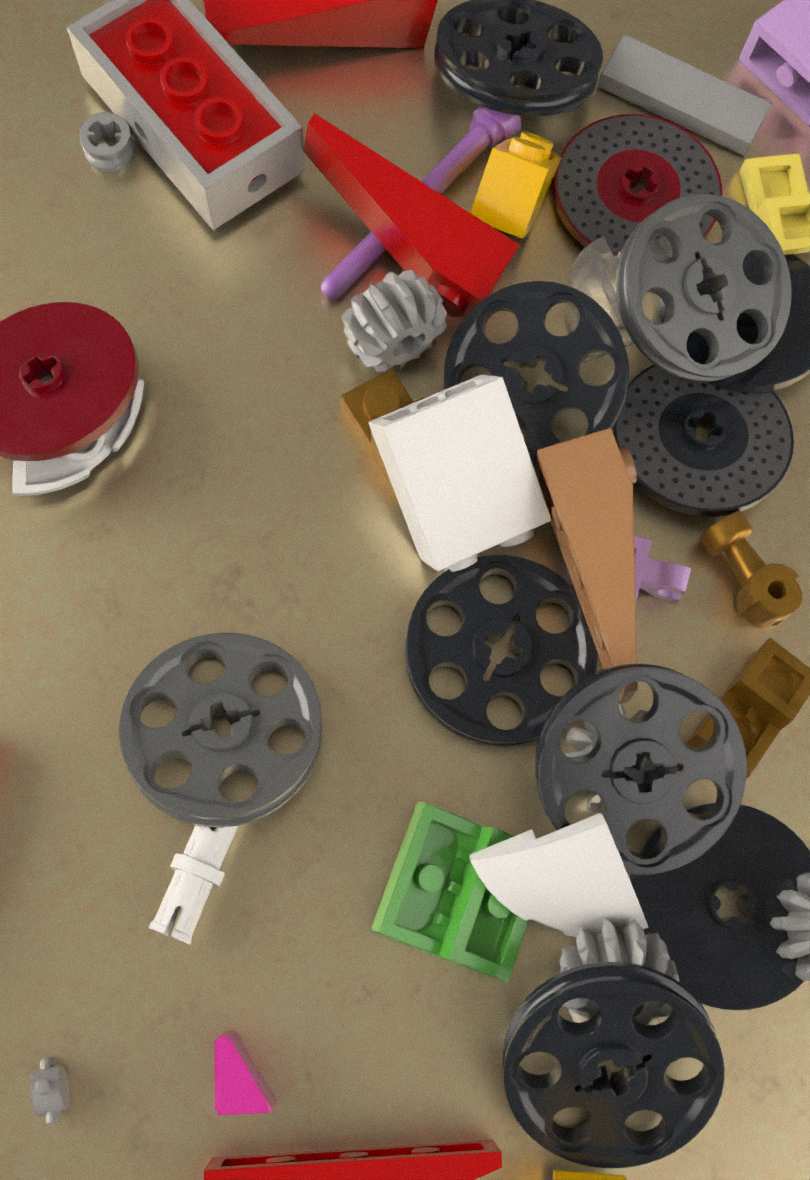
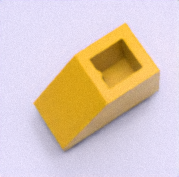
(516, 183)

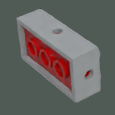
(190, 103)

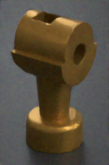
(767, 591)

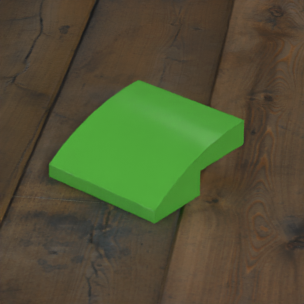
(440, 900)

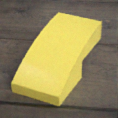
(780, 198)

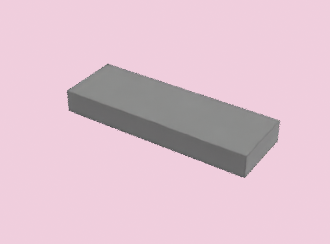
(684, 94)

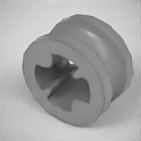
(111, 128)

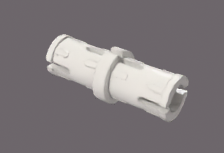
(193, 880)

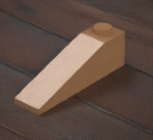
(593, 519)

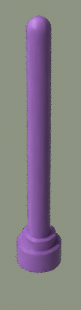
(486, 132)

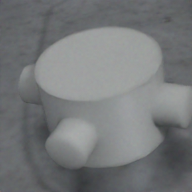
(50, 1090)

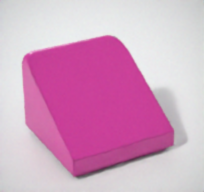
(238, 1080)

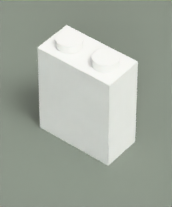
(461, 472)

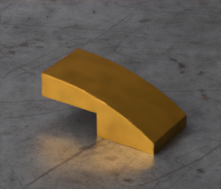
(762, 700)

